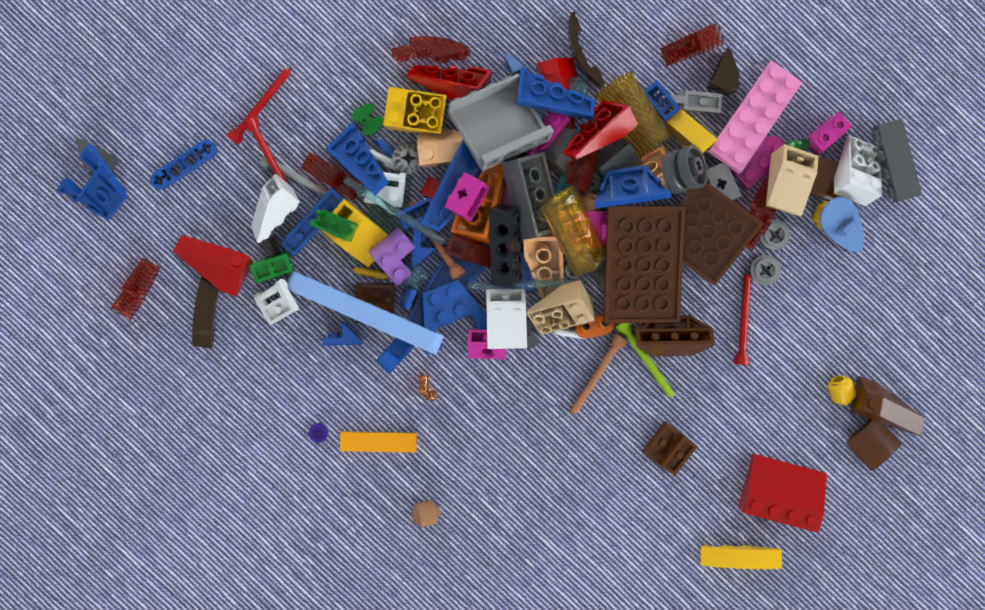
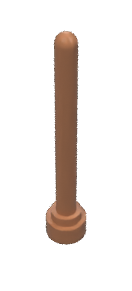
(455, 270)
(617, 343)

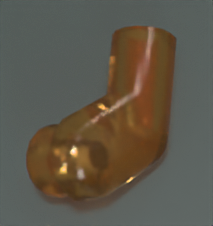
(425, 390)

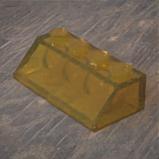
(650, 128)
(574, 231)

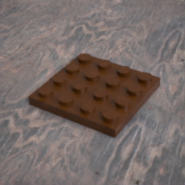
(715, 231)

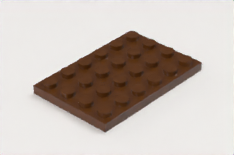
(643, 264)

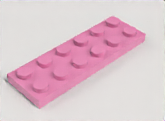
(755, 117)

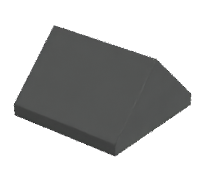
(554, 153)
(617, 156)

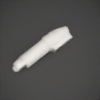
(384, 159)
(568, 333)

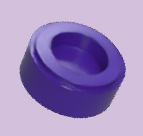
(318, 432)

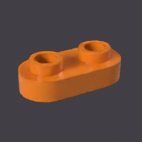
(595, 328)

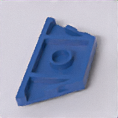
(630, 186)

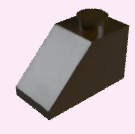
(725, 75)

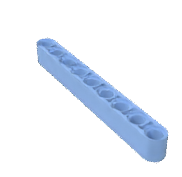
(364, 312)

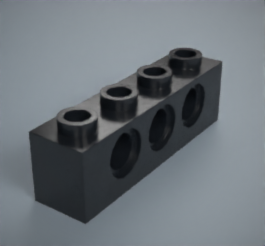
(500, 255)

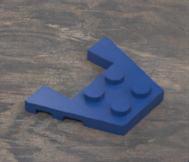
(102, 192)
(448, 305)

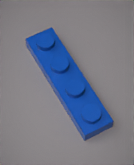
(304, 231)

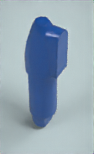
(385, 147)

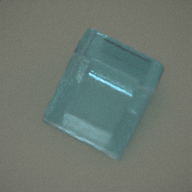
(416, 278)

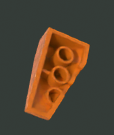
(479, 226)

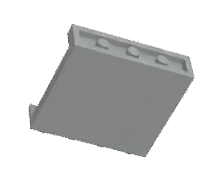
(495, 125)

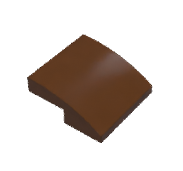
(824, 182)
(377, 294)
(873, 444)
(669, 448)

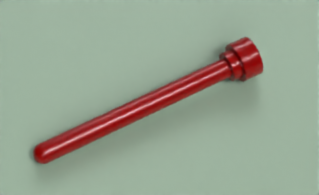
(253, 126)
(237, 134)
(741, 357)

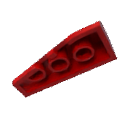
(558, 71)
(450, 81)
(608, 125)
(217, 264)

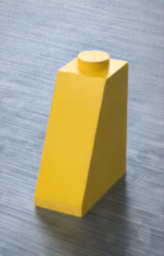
(689, 131)

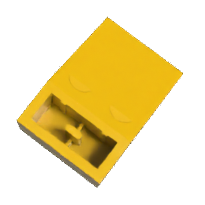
(414, 111)
(366, 236)

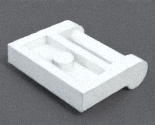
(391, 194)
(279, 308)

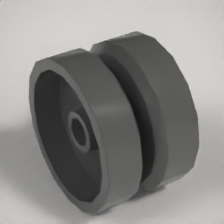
(684, 169)

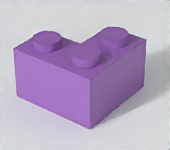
(389, 255)

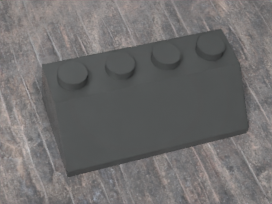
(897, 160)
(529, 189)

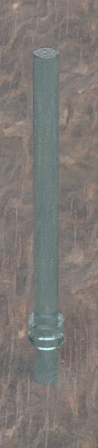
(362, 191)
(524, 284)

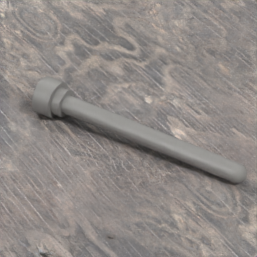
(295, 176)

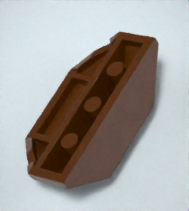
(675, 339)

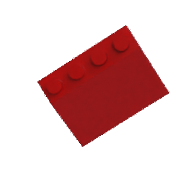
(784, 493)

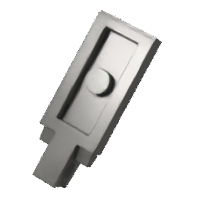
(699, 101)

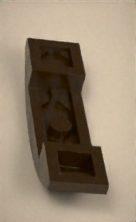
(593, 73)
(204, 315)

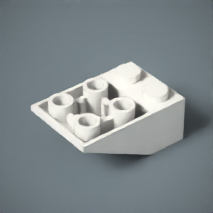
(858, 172)
(274, 204)
(506, 318)

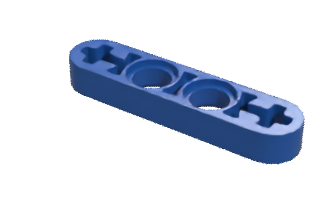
(182, 162)

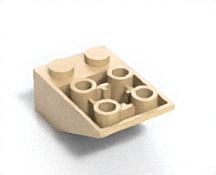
(791, 179)
(562, 308)

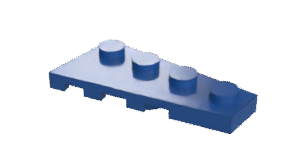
(541, 94)
(357, 158)

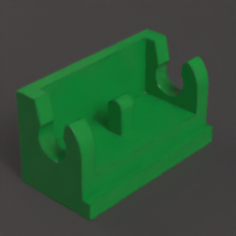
(335, 225)
(271, 266)

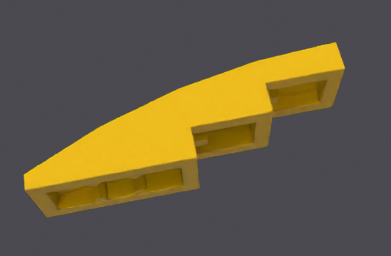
(741, 557)

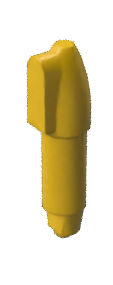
(377, 274)

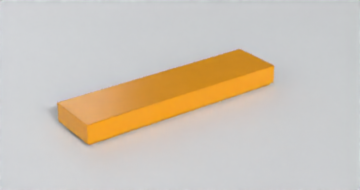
(378, 441)

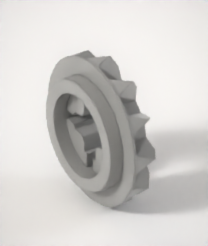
(401, 164)
(783, 234)
(774, 270)

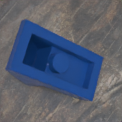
(420, 253)
(349, 337)

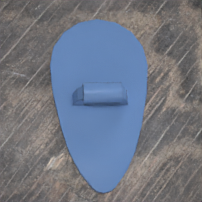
(843, 224)

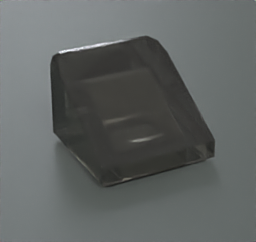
(269, 245)

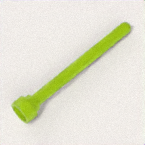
(625, 328)

